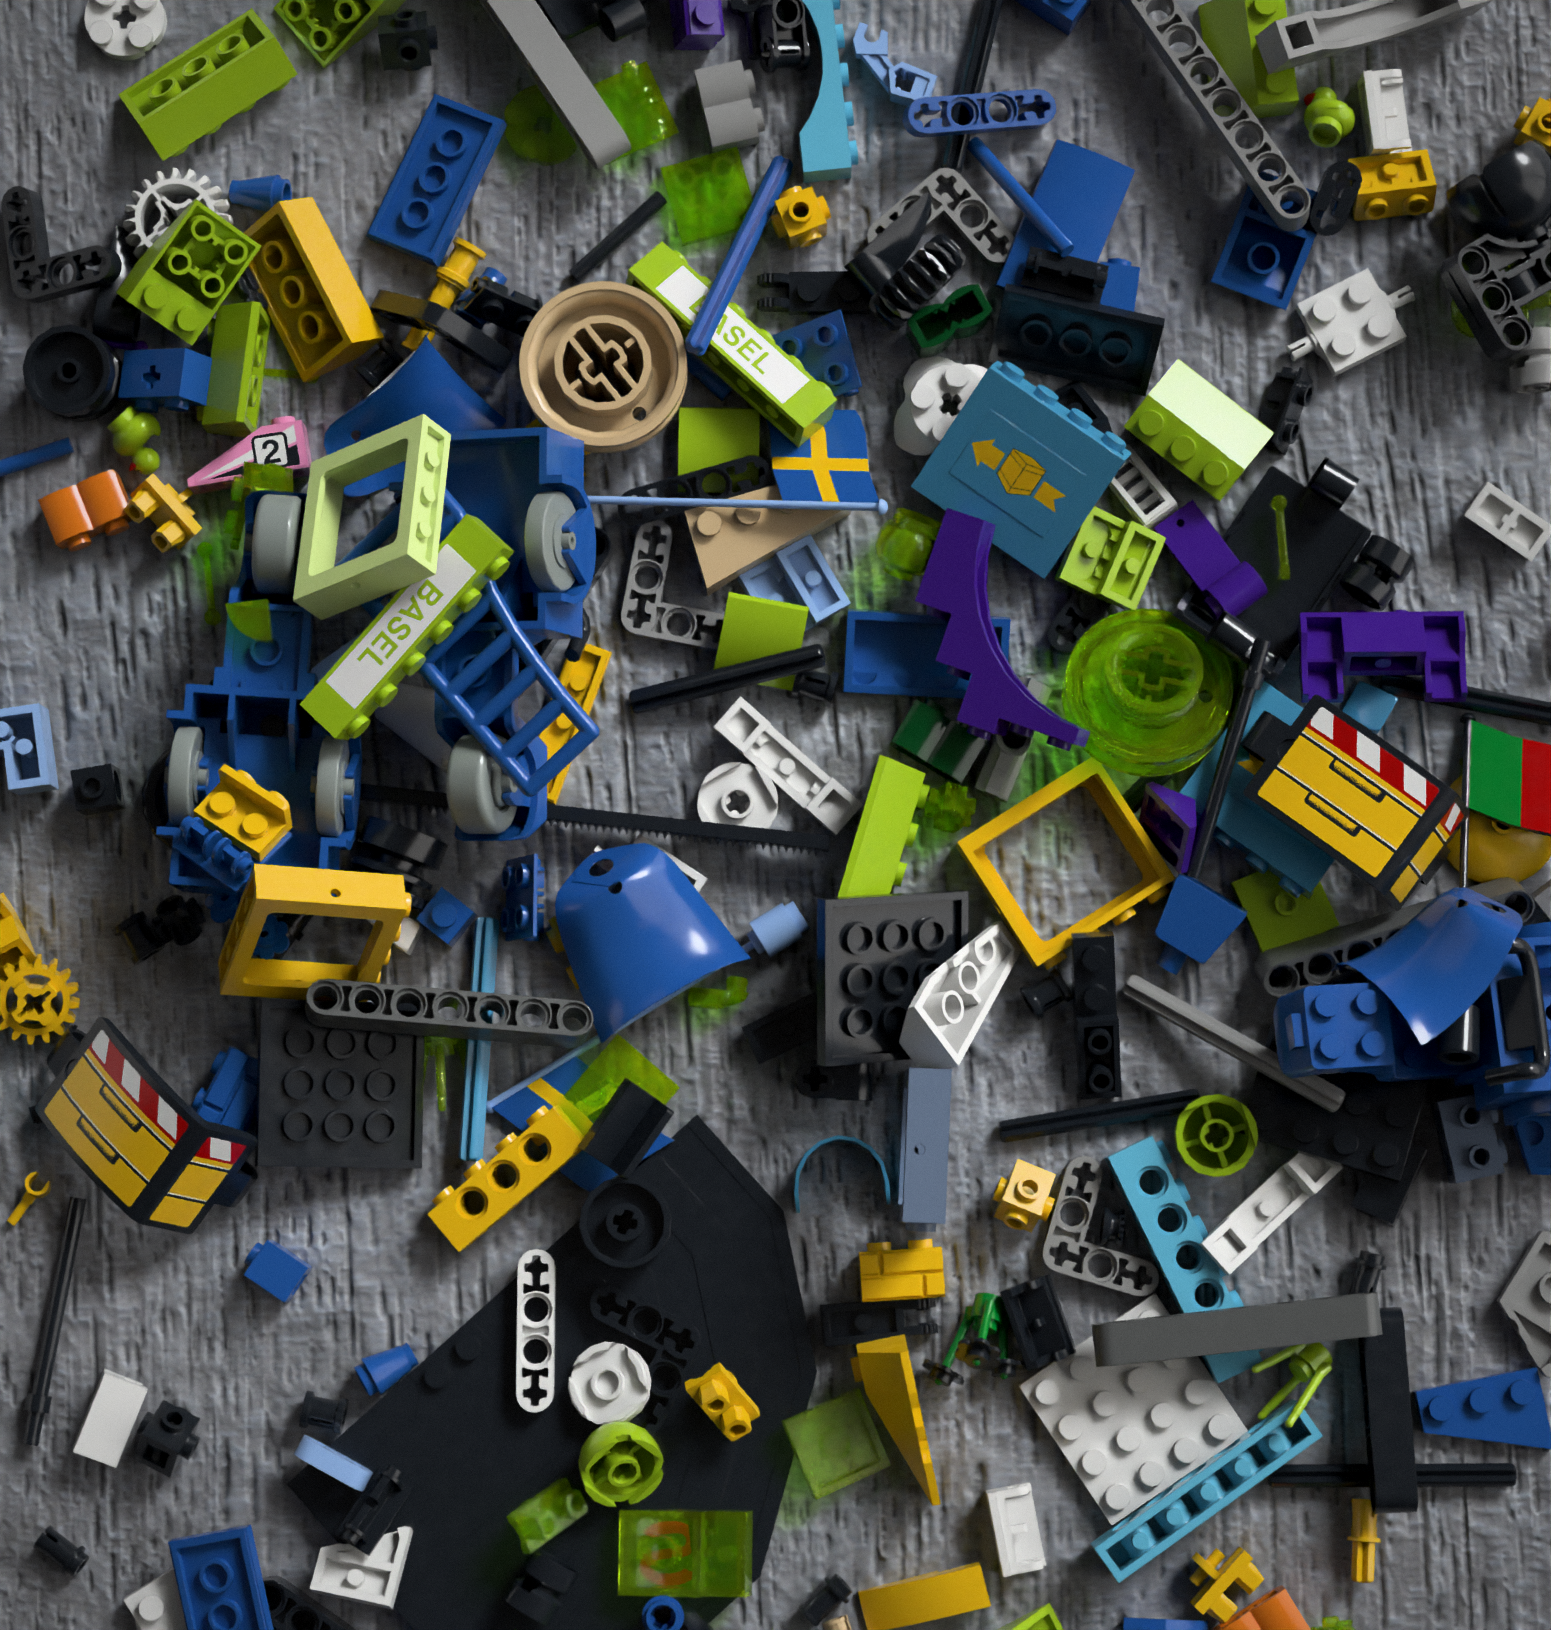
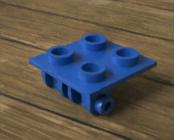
(824, 352)
(218, 854)
(521, 881)

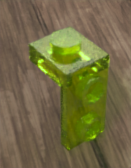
(253, 478)

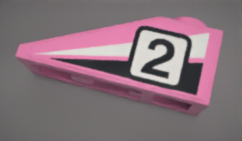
(280, 443)

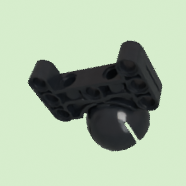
(1512, 222)

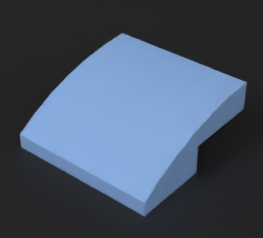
(800, 578)

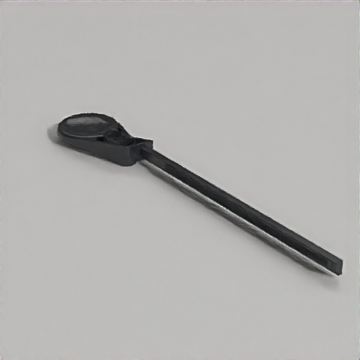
(157, 815)

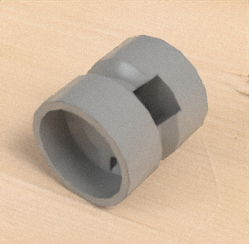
(1532, 365)

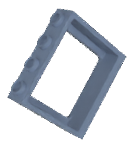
(924, 1126)

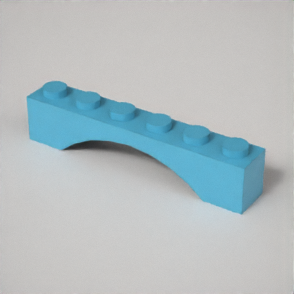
(824, 138)

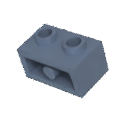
(1468, 1139)

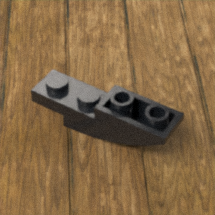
(1095, 1015)

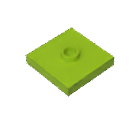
(1278, 916)

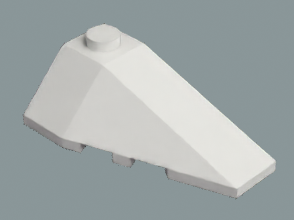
(957, 999)

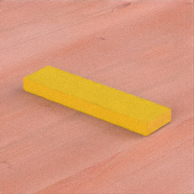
(582, 682)

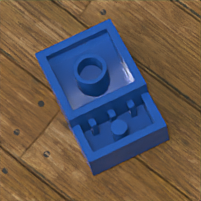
(1261, 256)

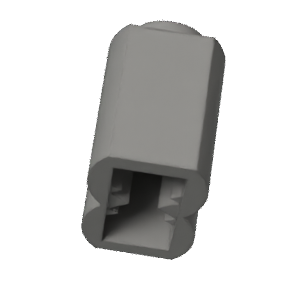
(727, 105)

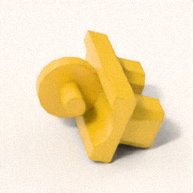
(166, 510)
(724, 1401)
(1235, 1568)

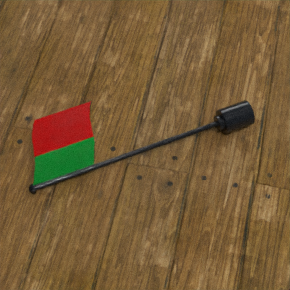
(1509, 784)

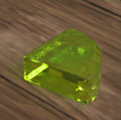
(252, 619)

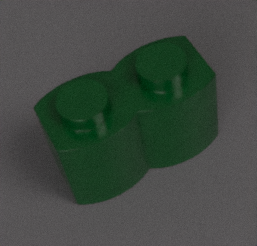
(959, 317)
(937, 741)

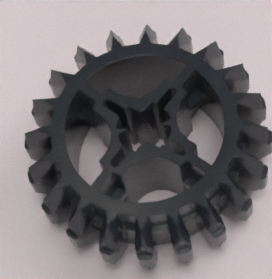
(917, 282)

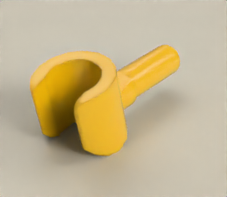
(28, 1198)

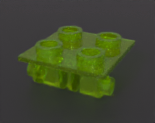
(637, 106)

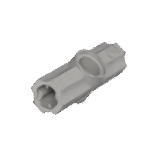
(1004, 764)

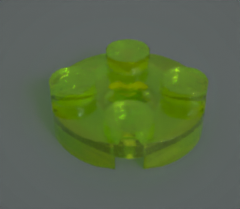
(534, 145)

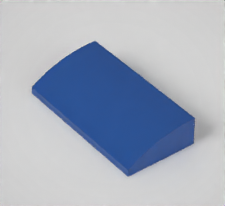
(1080, 196)
(898, 654)

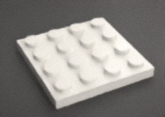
(1132, 1424)

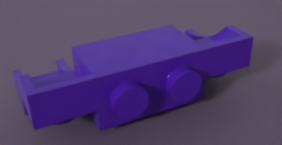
(1382, 645)

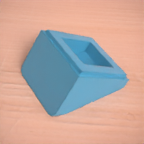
(1369, 706)

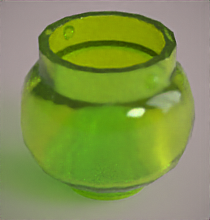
(906, 543)

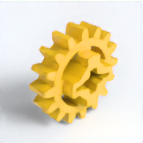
(46, 1013)

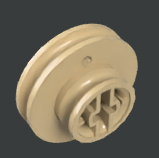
(618, 327)

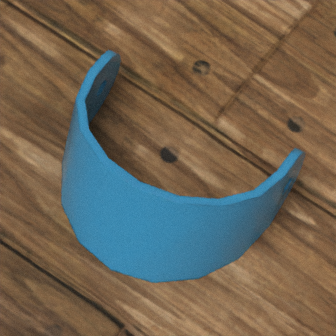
(847, 1140)

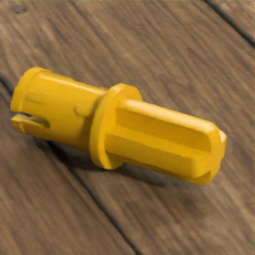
(1363, 1541)

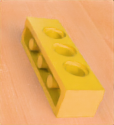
(464, 1226)

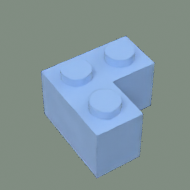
(28, 749)

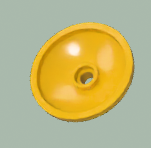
(1498, 852)

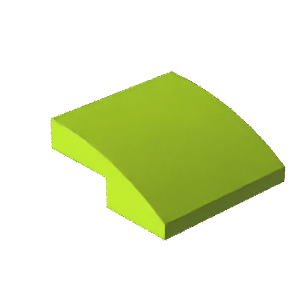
(714, 437)
(1111, 559)
(759, 629)

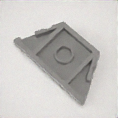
(1528, 1301)

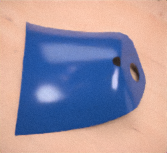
(419, 387)
(640, 941)
(1441, 959)

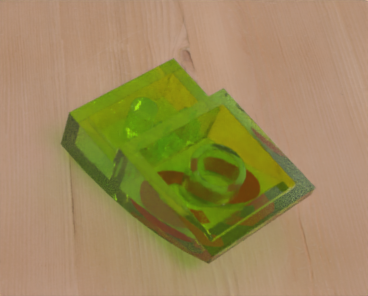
(685, 1553)

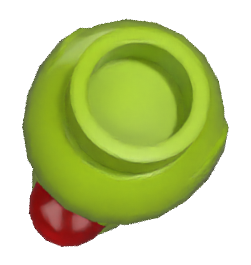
(1327, 117)
(130, 433)

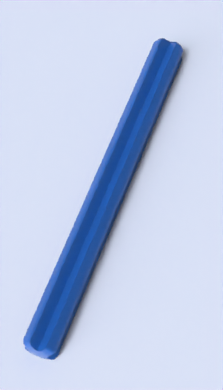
(738, 256)

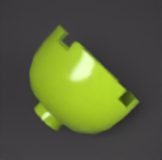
(1210, 1136)
(620, 1463)

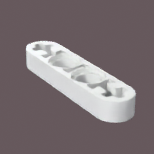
(541, 1330)

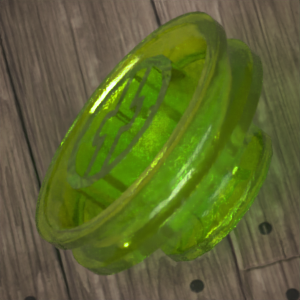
(1139, 689)

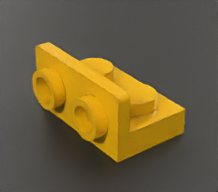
(1394, 185)
(245, 813)

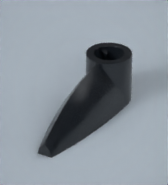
(891, 248)
(114, 315)

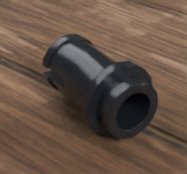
(1366, 1272)
(62, 1551)
(826, 1599)

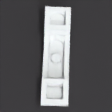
(787, 766)
(1266, 1209)

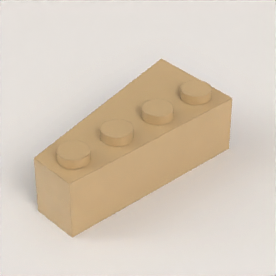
(739, 539)

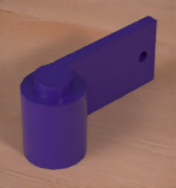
(1210, 562)

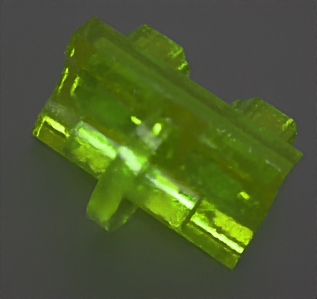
(547, 1514)

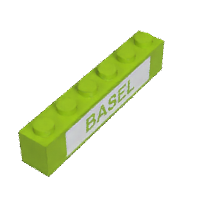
(739, 349)
(406, 630)

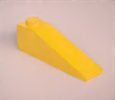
(891, 1388)

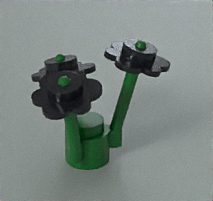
(987, 1316)

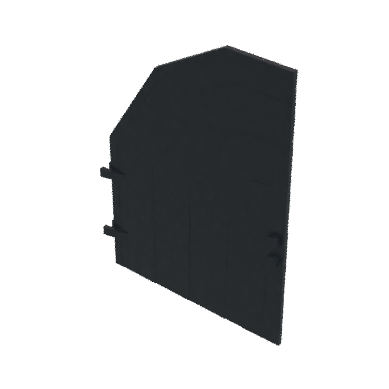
(481, 1454)

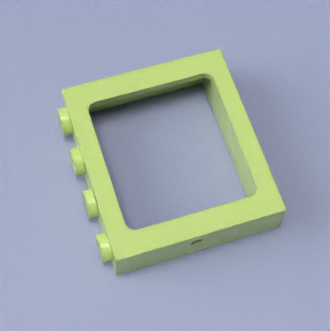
(412, 555)

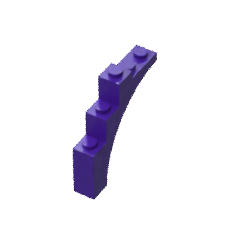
(958, 587)

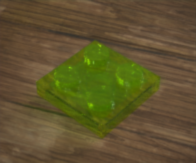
(836, 1443)

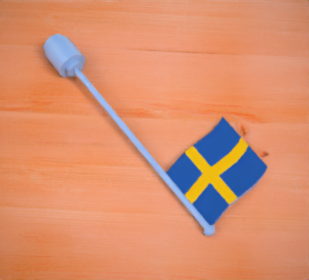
(819, 475)
(547, 1087)

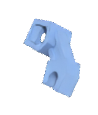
(876, 59)

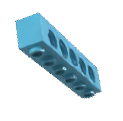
(1127, 1167)
(1204, 1491)

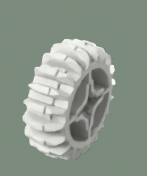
(157, 196)

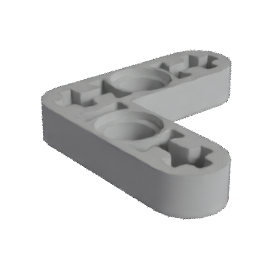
(941, 207)
(660, 611)
(1075, 1236)

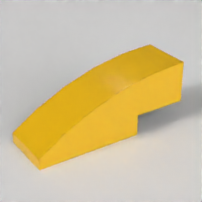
(924, 1598)

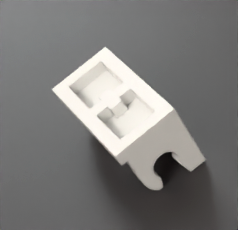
(1383, 112)
(1508, 521)
(109, 1418)
(1015, 1529)

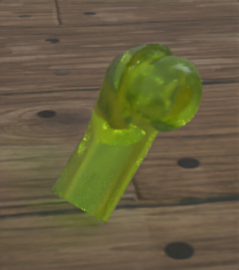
(719, 998)

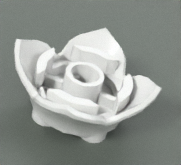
(929, 382)

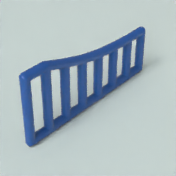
(511, 636)

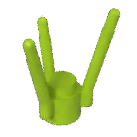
(1307, 1363)

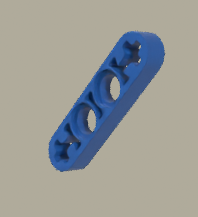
(978, 108)

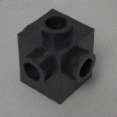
(406, 40)
(166, 1438)

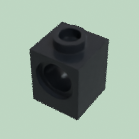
(97, 789)

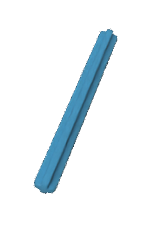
(478, 1051)

